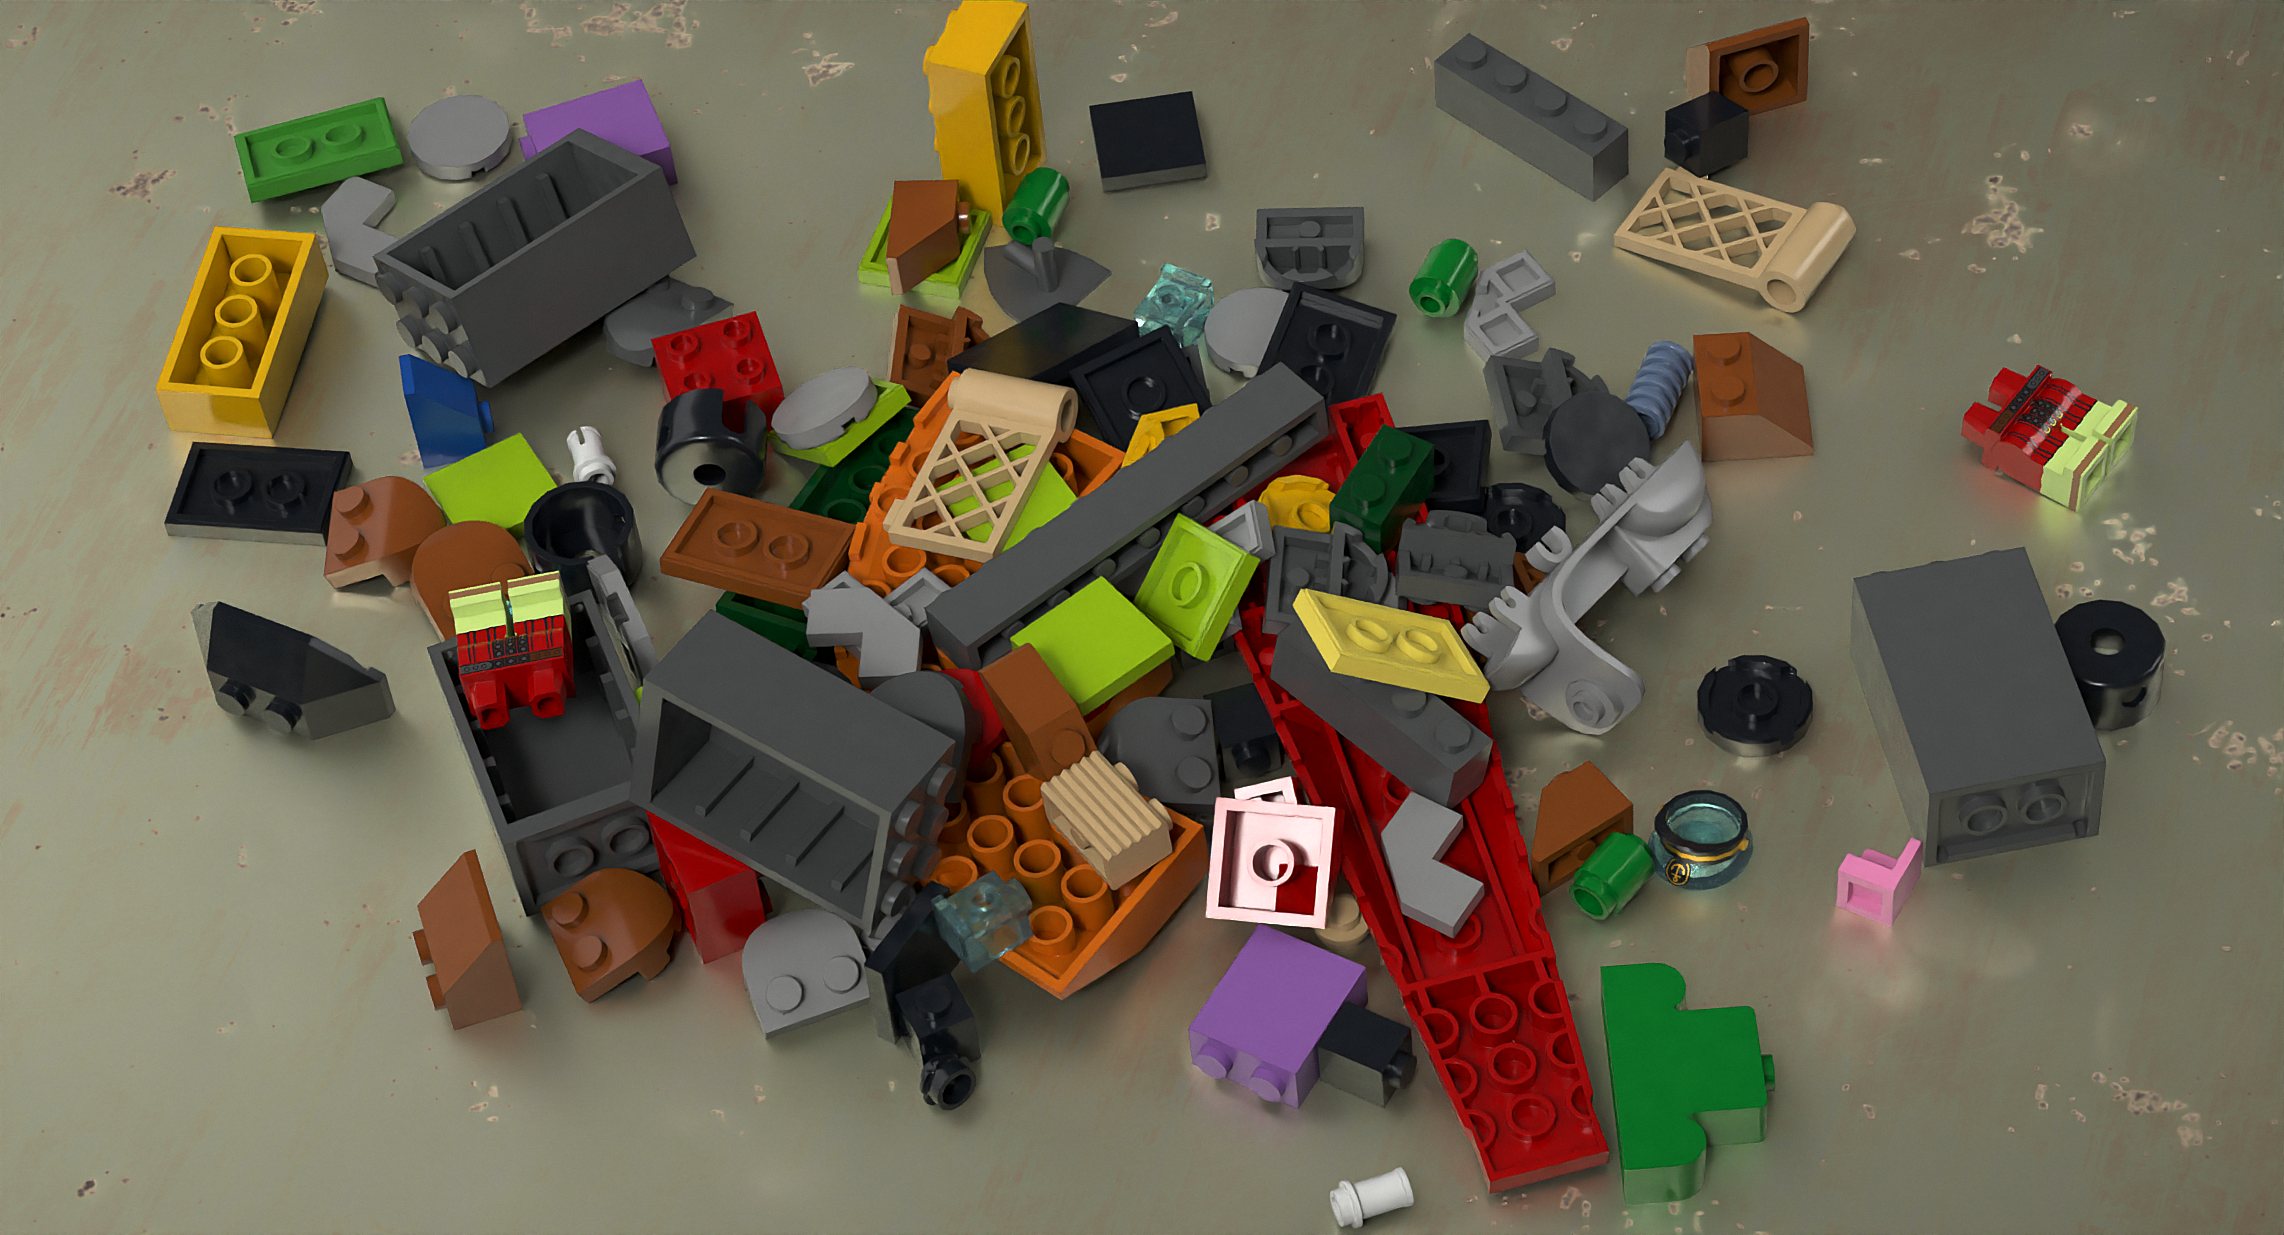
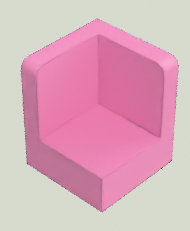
(1877, 883)

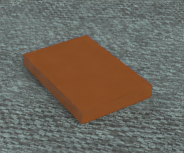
(757, 548)

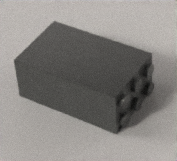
(534, 257)
(1976, 706)
(791, 770)
(559, 781)

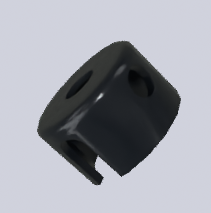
(701, 453)
(578, 522)
(2108, 678)

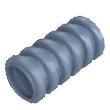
(1659, 385)

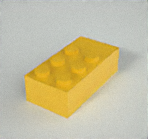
(986, 102)
(242, 332)

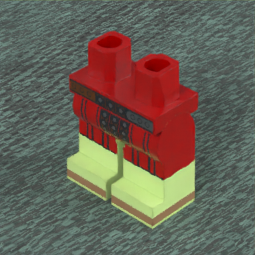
(2050, 434)
(521, 669)

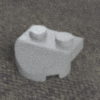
(803, 970)

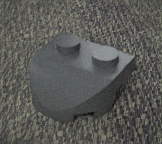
(1310, 246)
(659, 311)
(1528, 392)
(1453, 561)
(1323, 563)
(942, 705)
(1167, 750)

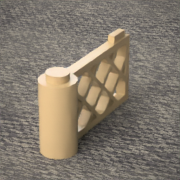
(1790, 260)
(1006, 414)

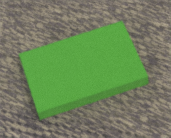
(318, 149)

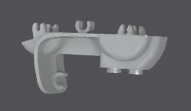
(1635, 541)

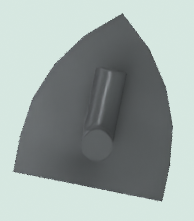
(1039, 276)

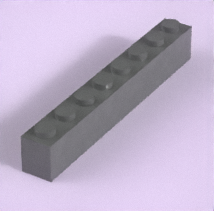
(1130, 515)

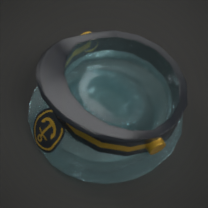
(1700, 840)

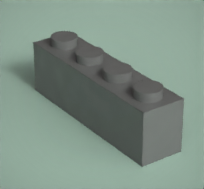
(1531, 117)
(1395, 725)

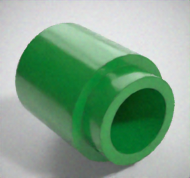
(1036, 205)
(1444, 278)
(1612, 875)

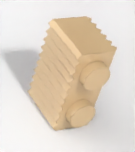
(1107, 818)

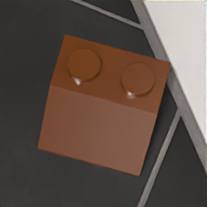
(1754, 68)
(1748, 399)
(466, 947)

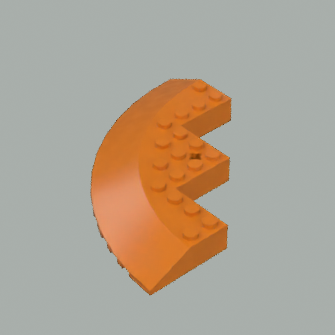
(1002, 821)

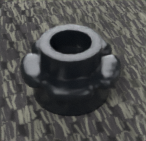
(947, 1081)

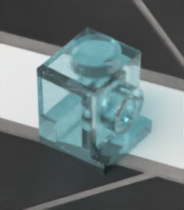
(1180, 302)
(984, 919)

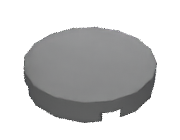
(459, 137)
(1242, 327)
(822, 405)

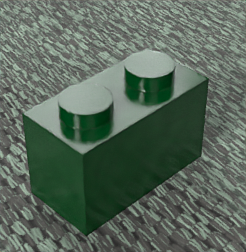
(1385, 488)

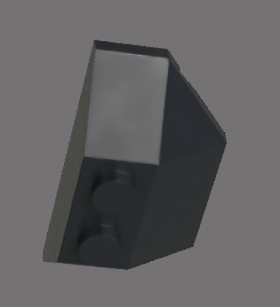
(286, 675)

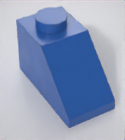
(443, 412)

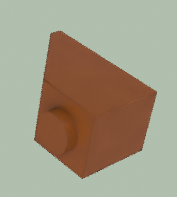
(924, 230)
(1037, 713)
(1572, 821)

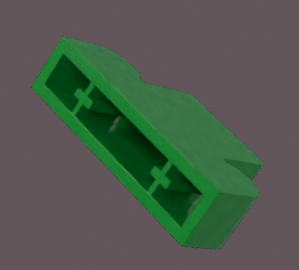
(1678, 1080)

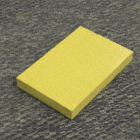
(1390, 645)

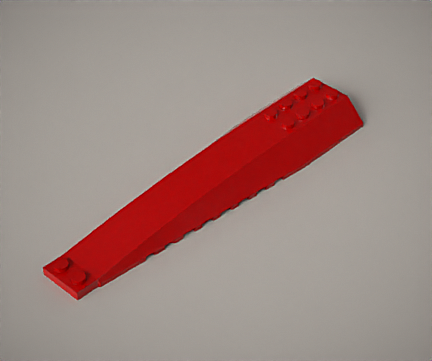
(1493, 993)

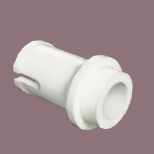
(590, 457)
(1370, 1197)

